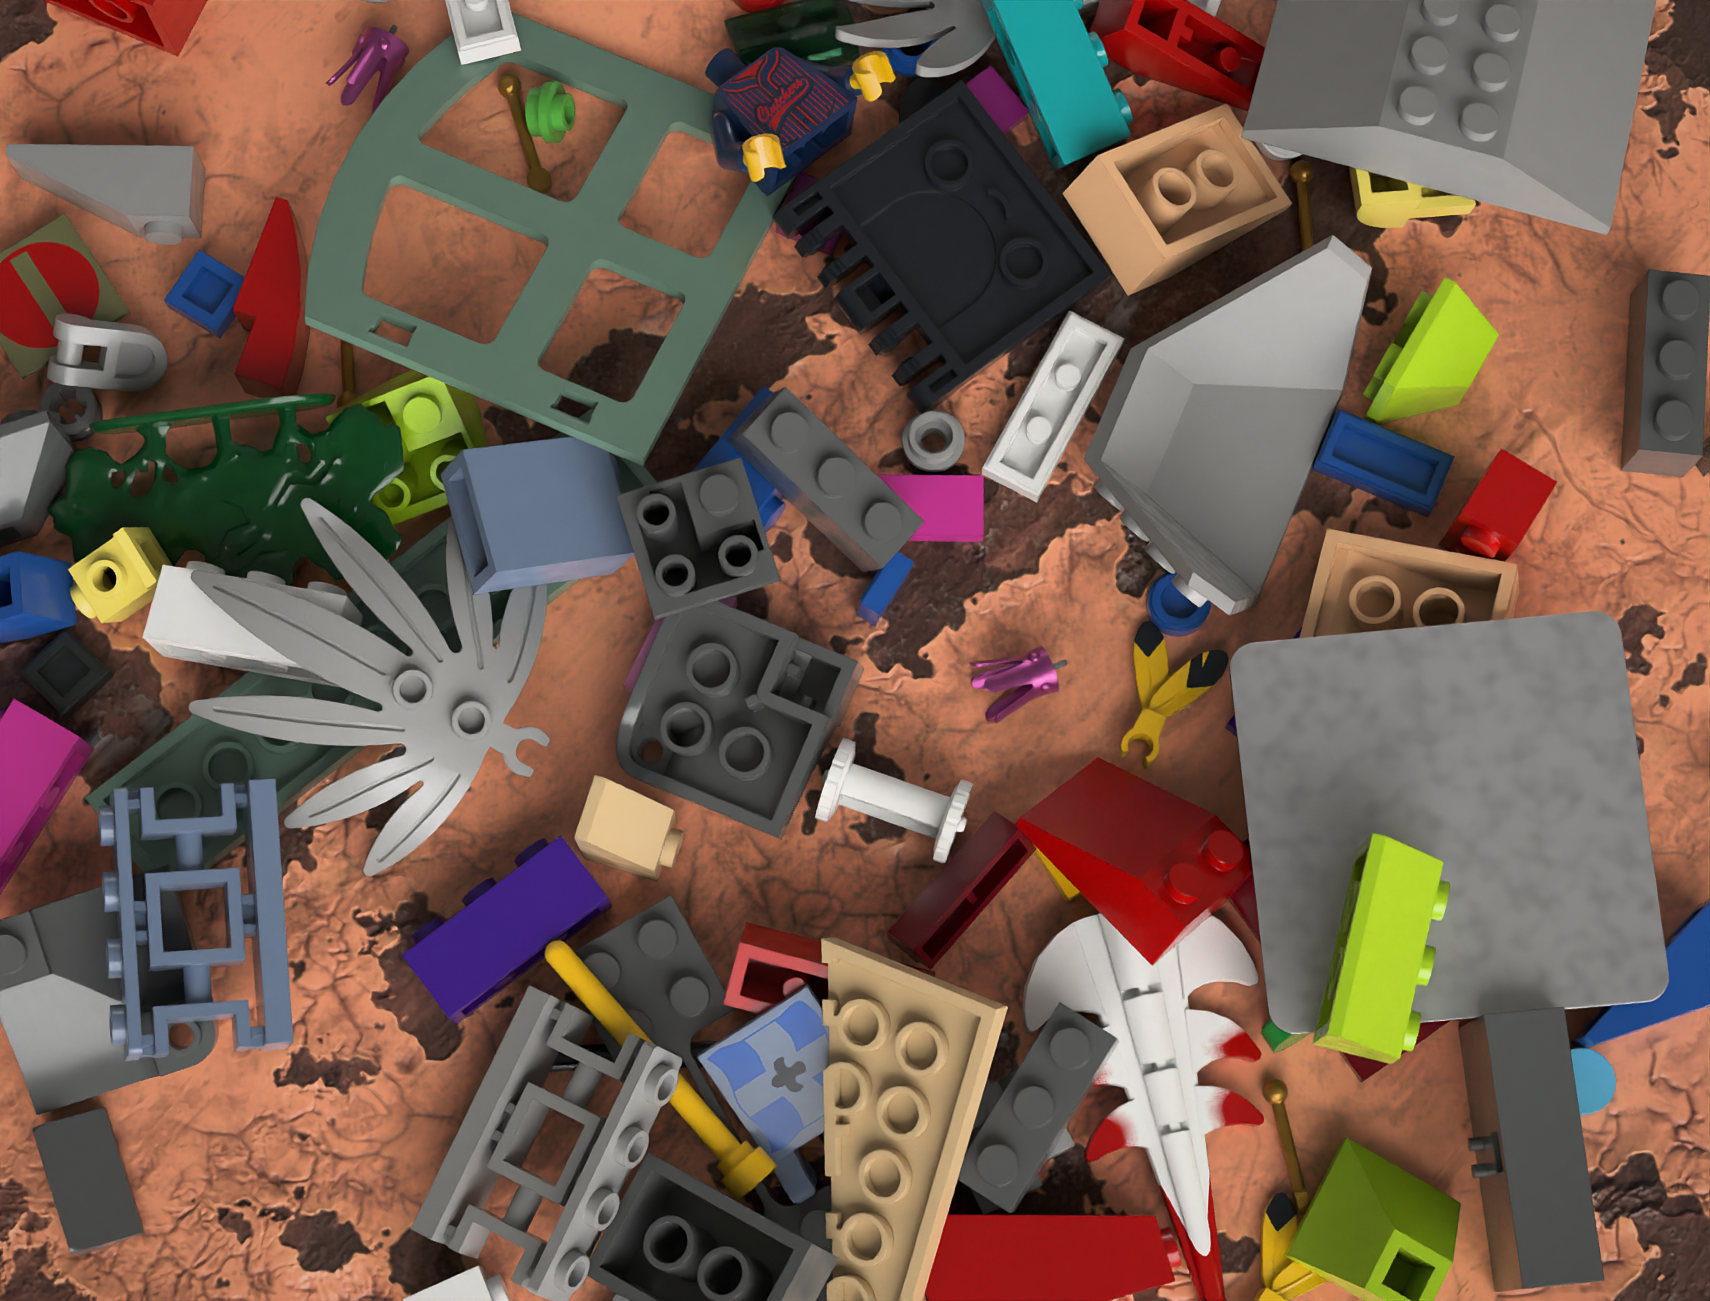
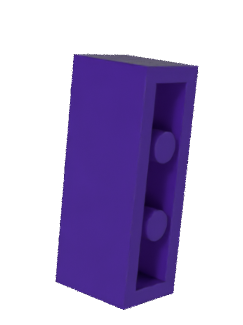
(505, 928)

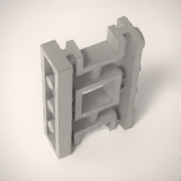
(504, 1127)

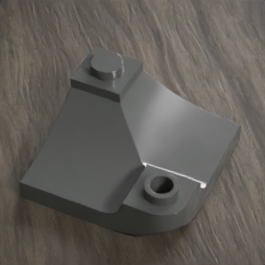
(735, 712)
(60, 998)

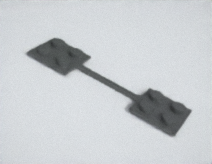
(671, 994)

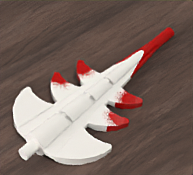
(1157, 1060)

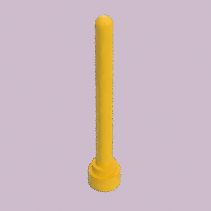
(740, 1162)

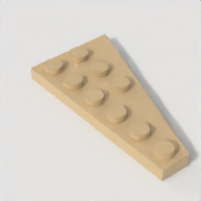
(896, 1115)

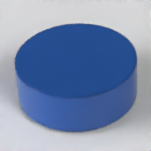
(1172, 610)

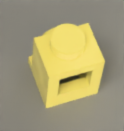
(137, 566)

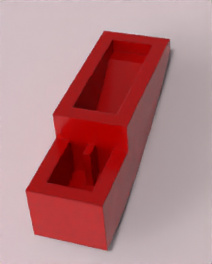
(274, 309)

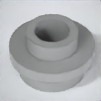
(936, 423)

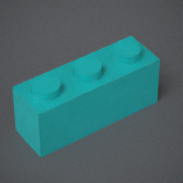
(1060, 76)

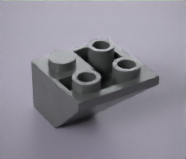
(30, 472)
(698, 538)

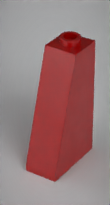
(1050, 1258)

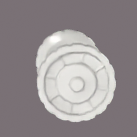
(893, 800)

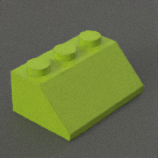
(1381, 951)

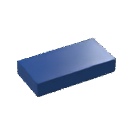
(1383, 463)

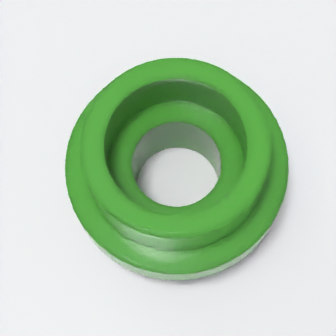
(549, 111)

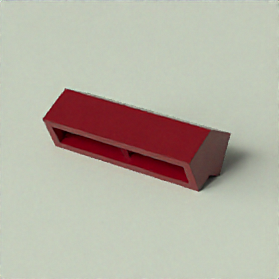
(961, 890)

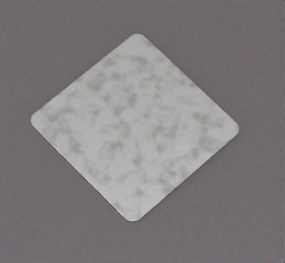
(1481, 749)

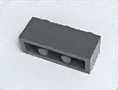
(1666, 373)
(825, 480)
(1036, 1107)

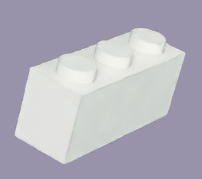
(195, 629)

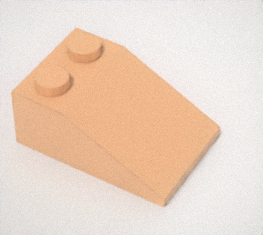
(1174, 197)
(1399, 585)

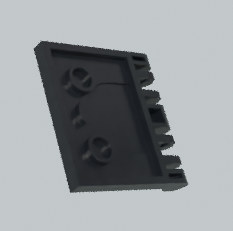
(949, 237)

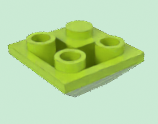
(1431, 357)
(434, 428)
(1377, 1229)

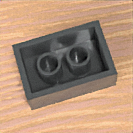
(698, 1244)

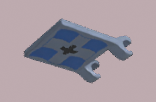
(775, 1083)

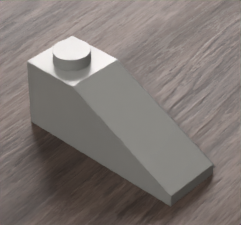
(136, 187)

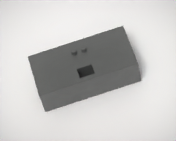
(1530, 1150)

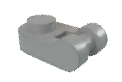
(128, 358)

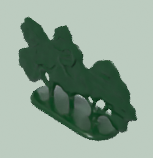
(247, 501)

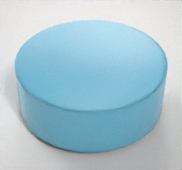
(1593, 1080)

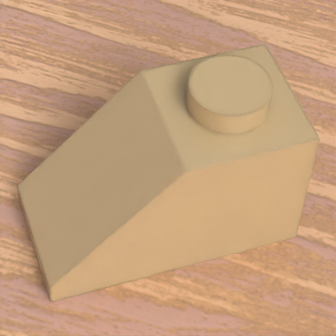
(627, 830)

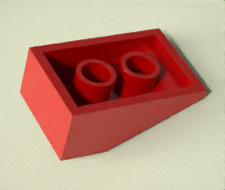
(1138, 854)

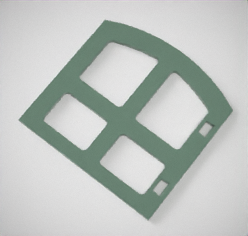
(577, 237)

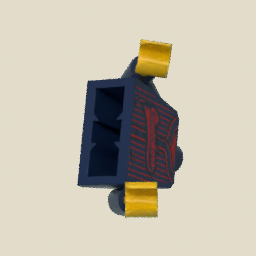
(786, 110)

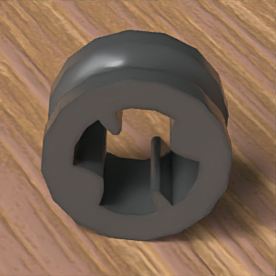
(58, 394)

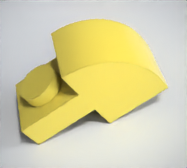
(1392, 202)

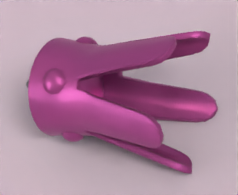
(374, 52)
(1031, 670)

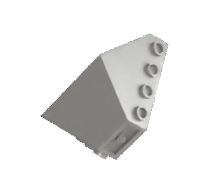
(1227, 420)

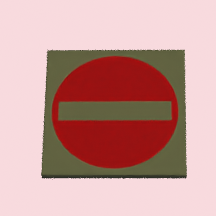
(48, 277)

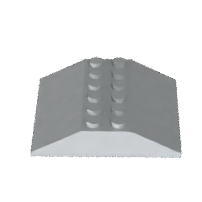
(1462, 95)

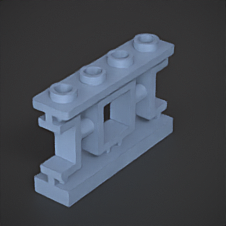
(250, 915)

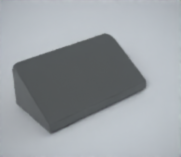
(88, 1181)

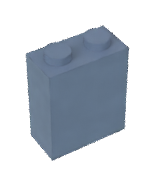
(536, 513)

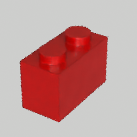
(1498, 509)

